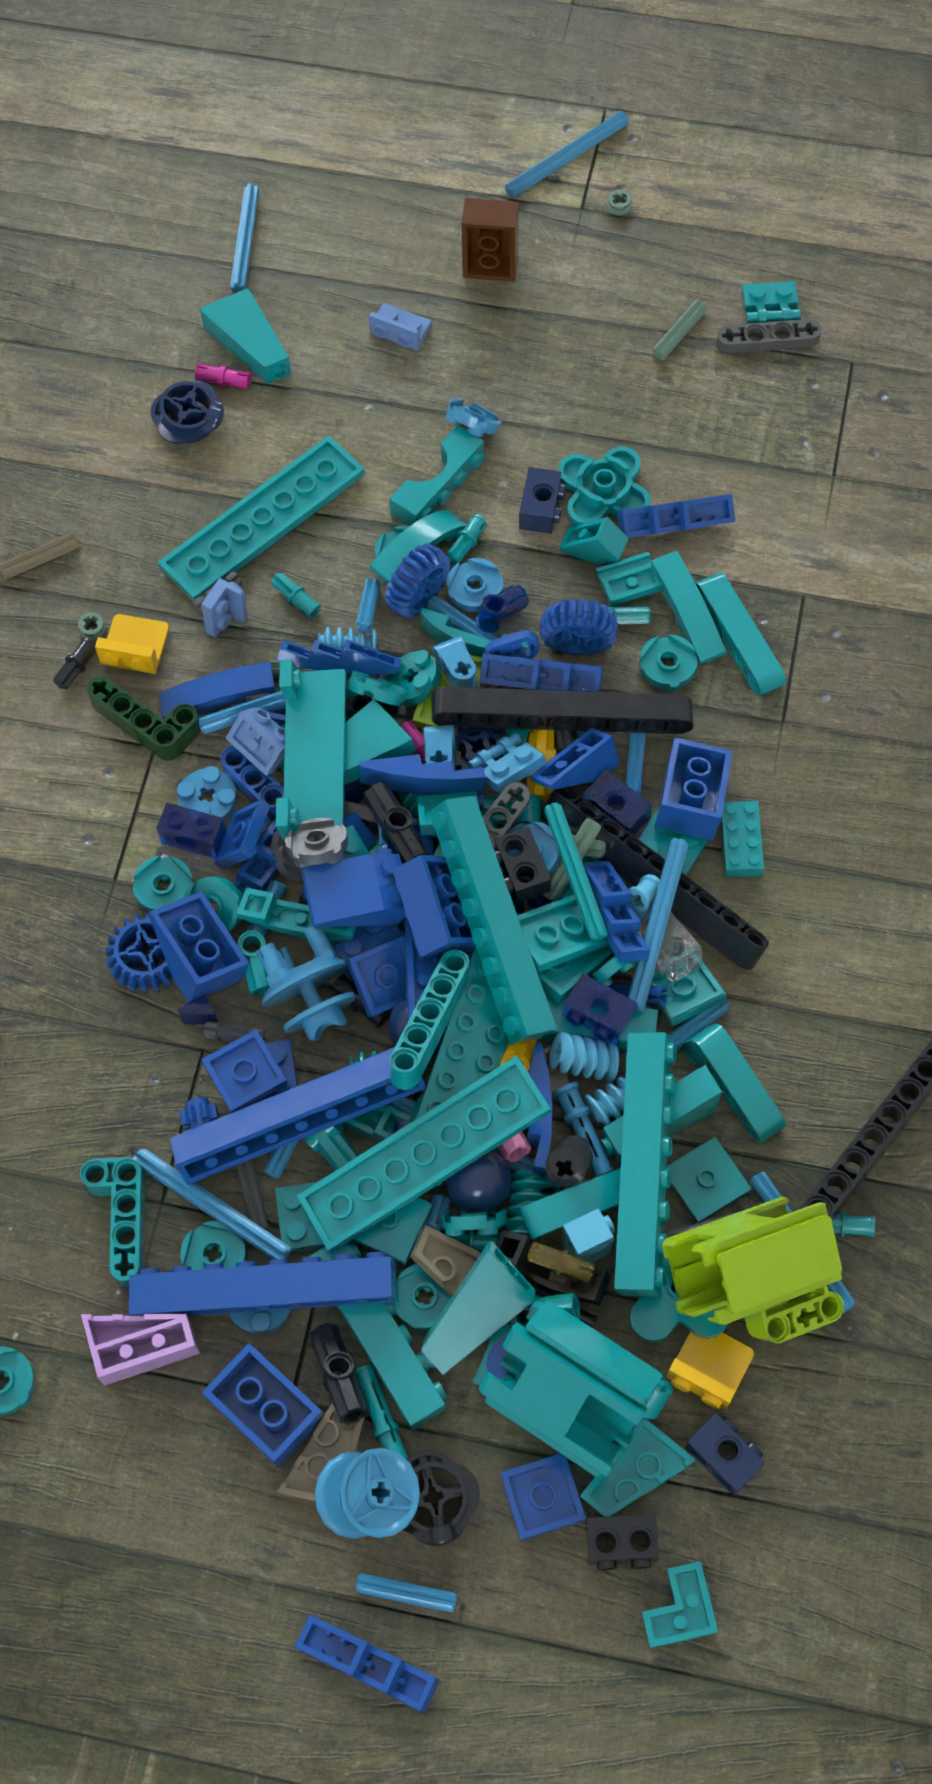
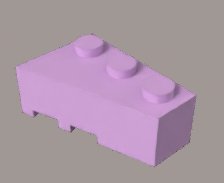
(137, 1344)

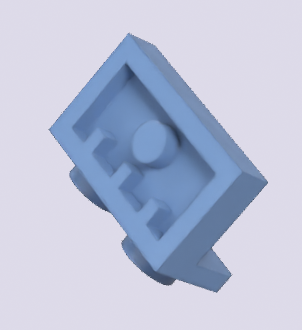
(399, 326)
(221, 604)
(258, 739)

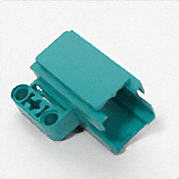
(574, 1387)

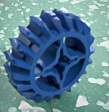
(417, 580)
(578, 627)
(121, 957)

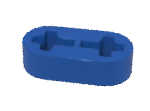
(511, 645)

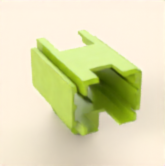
(762, 1268)

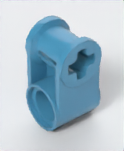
(456, 662)
(440, 744)

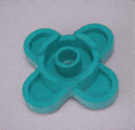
(602, 484)
(656, 1317)

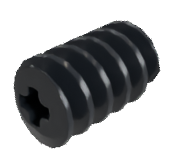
(560, 1170)

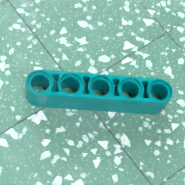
(741, 635)
(425, 1030)
(562, 1207)

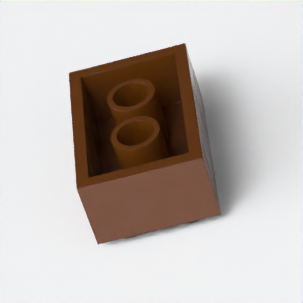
(490, 239)

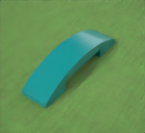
(430, 530)
(438, 628)
(284, 916)

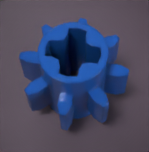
(198, 1112)

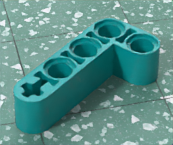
(736, 1080)
(121, 1222)

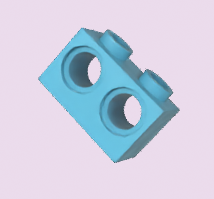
(589, 1236)

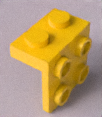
(133, 644)
(711, 1368)

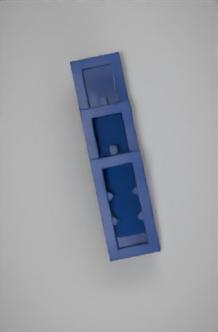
(677, 515)
(350, 658)
(540, 674)
(219, 689)
(411, 776)
(261, 868)
(618, 916)
(541, 1131)
(367, 1663)

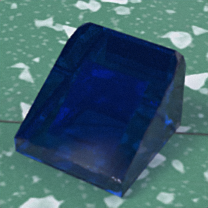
(197, 1012)

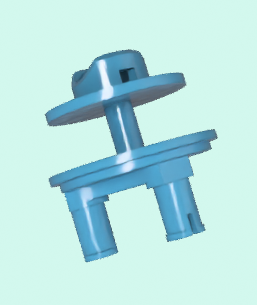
(290, 982)

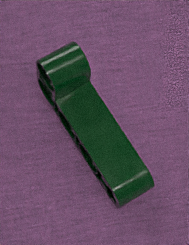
(138, 714)

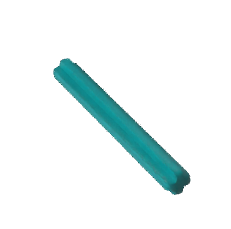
(576, 872)

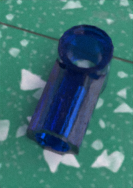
(500, 607)

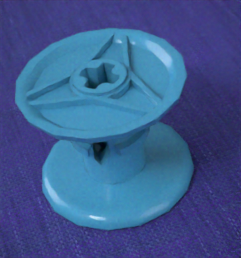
(367, 1493)

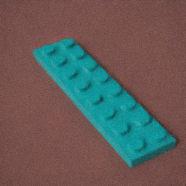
(262, 518)
(423, 1154)

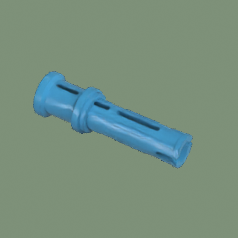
(581, 1113)

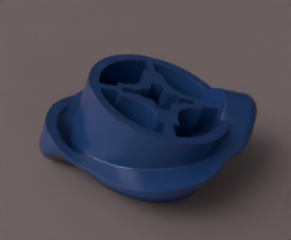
(181, 403)

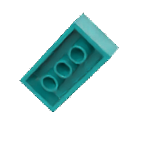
(741, 839)

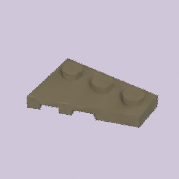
(443, 1258)
(326, 1443)

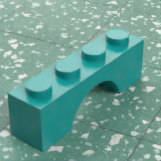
(460, 454)

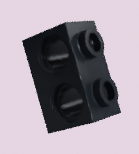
(526, 864)
(621, 1530)

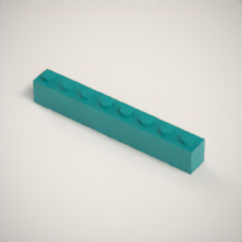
(492, 920)
(644, 1165)

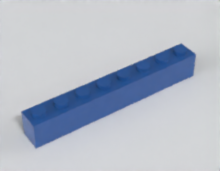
(287, 1117)
(264, 1287)

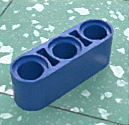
(247, 772)

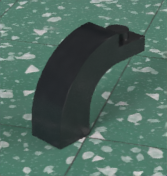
(516, 1248)

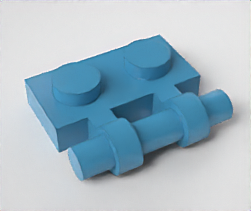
(512, 767)

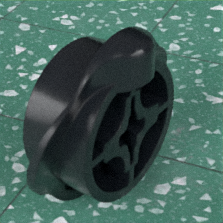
(467, 1489)

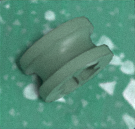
(619, 208)
(91, 618)

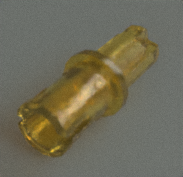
(560, 1261)

